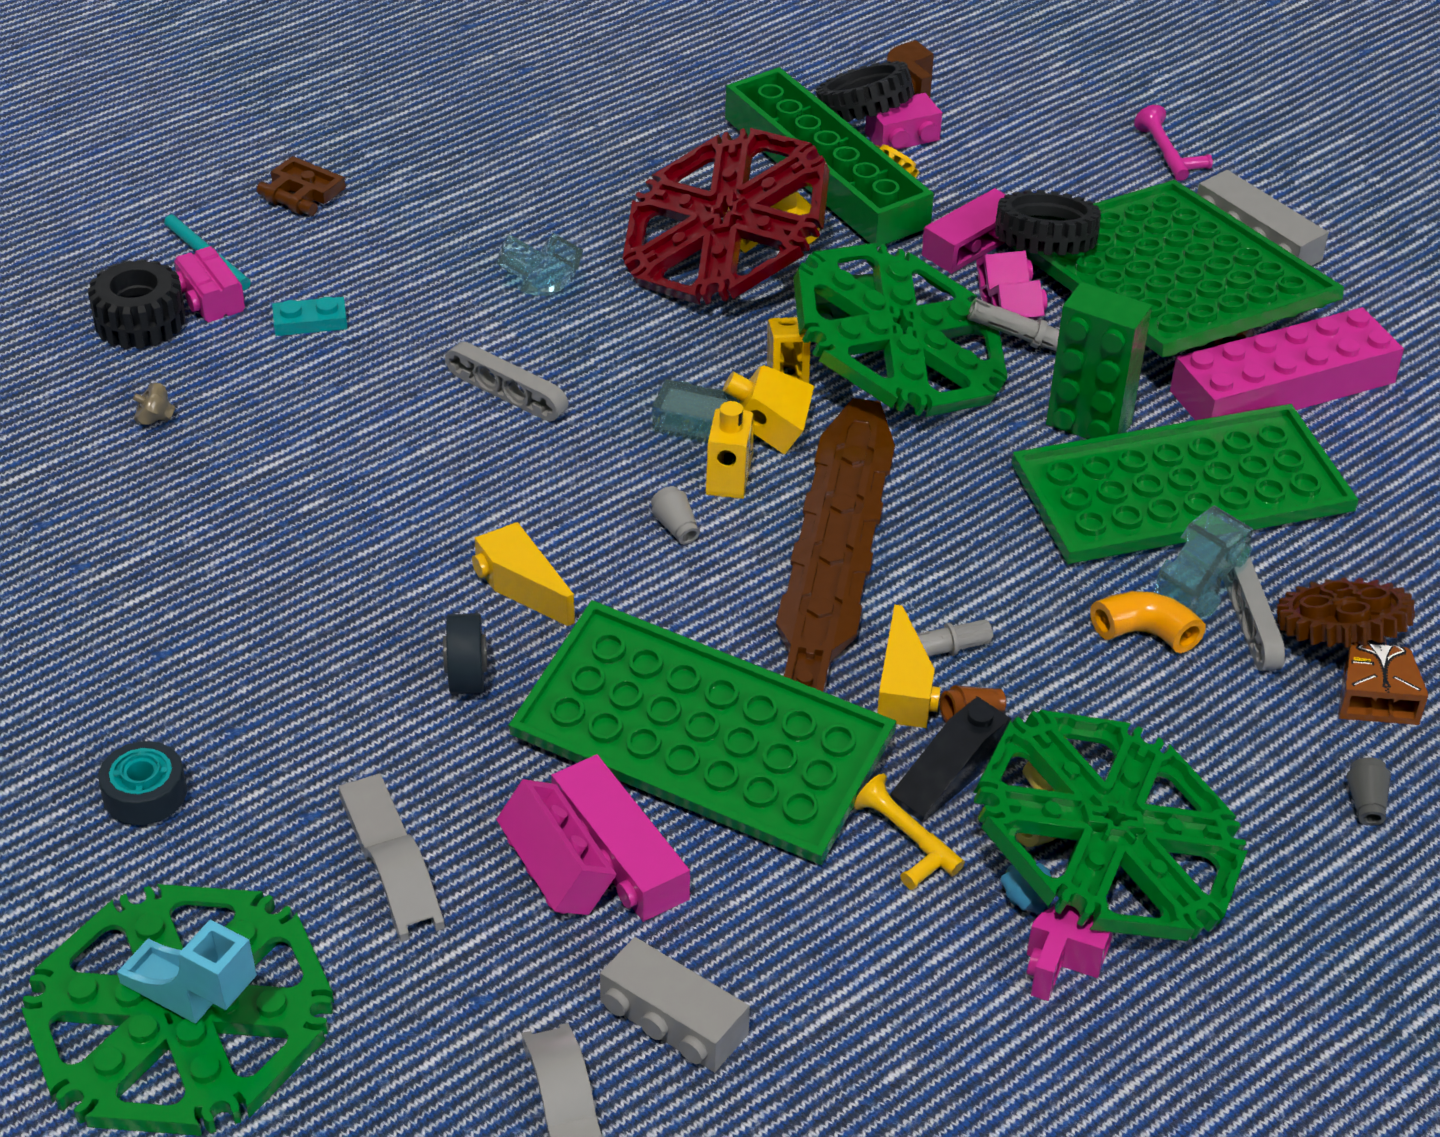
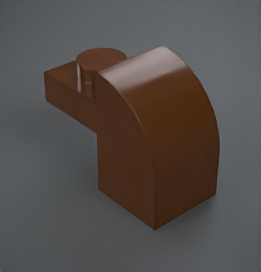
(919, 64)

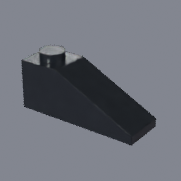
(951, 759)

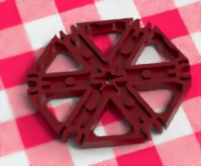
(748, 216)

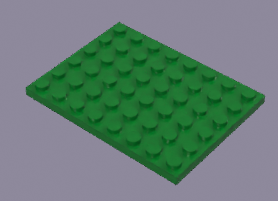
(1193, 266)

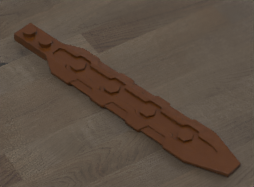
(835, 542)

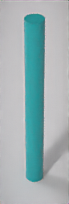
(197, 243)

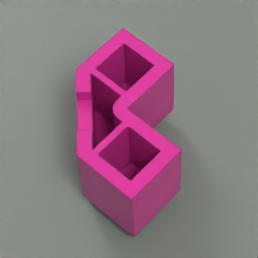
(1008, 284)

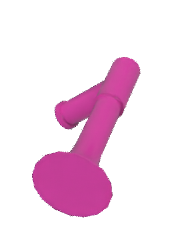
(1151, 120)

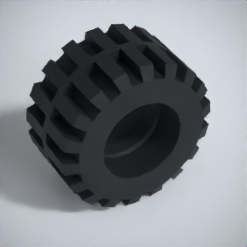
(137, 304)

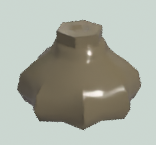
(153, 405)

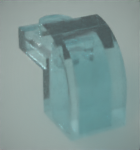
(543, 270)

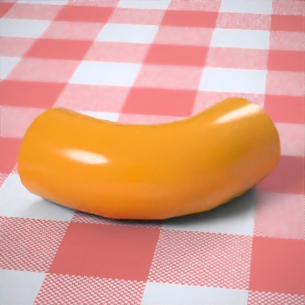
(1149, 614)

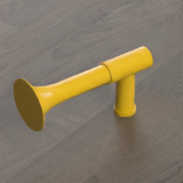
(938, 853)

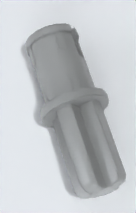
(956, 637)

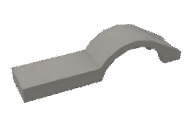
(392, 852)
(562, 1082)

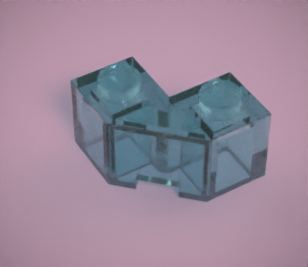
(1212, 550)

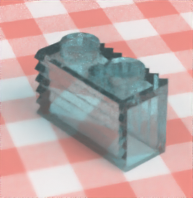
(686, 409)

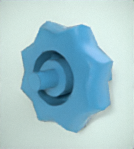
(1021, 892)

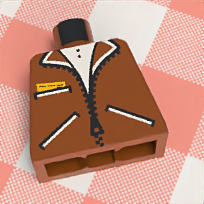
(1382, 685)

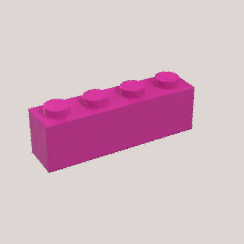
(647, 868)

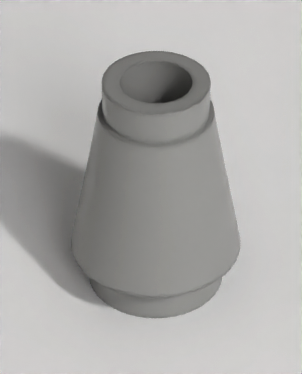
(675, 514)

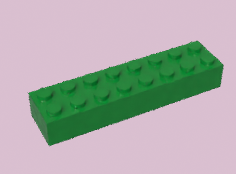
(863, 183)

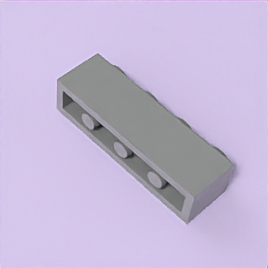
(1266, 215)

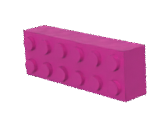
(1288, 366)

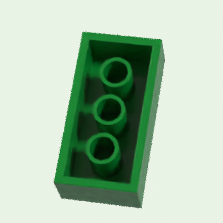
(1097, 362)

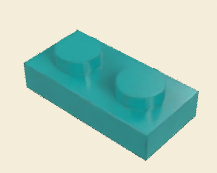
(309, 316)

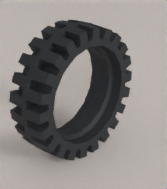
(867, 90)
(1047, 222)

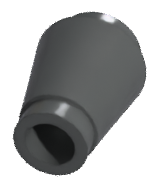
(1370, 789)

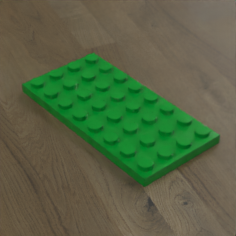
(1152, 482)
(705, 730)

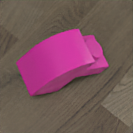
(1061, 942)

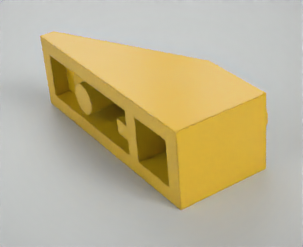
(522, 573)
(907, 676)

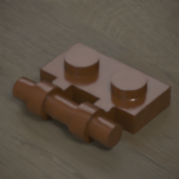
(307, 182)

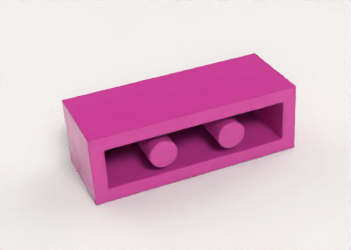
(963, 233)
(555, 847)

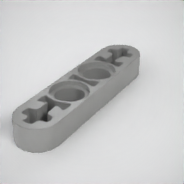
(540, 395)
(1255, 617)

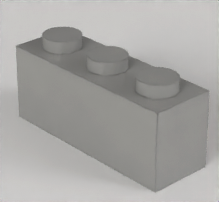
(674, 1004)

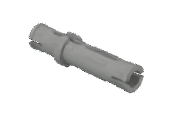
(1014, 324)

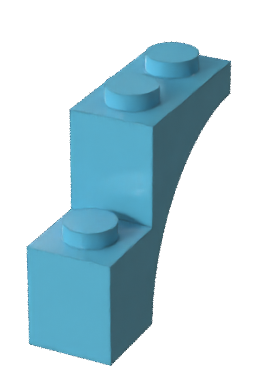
(190, 980)

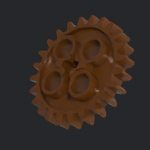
(1346, 612)

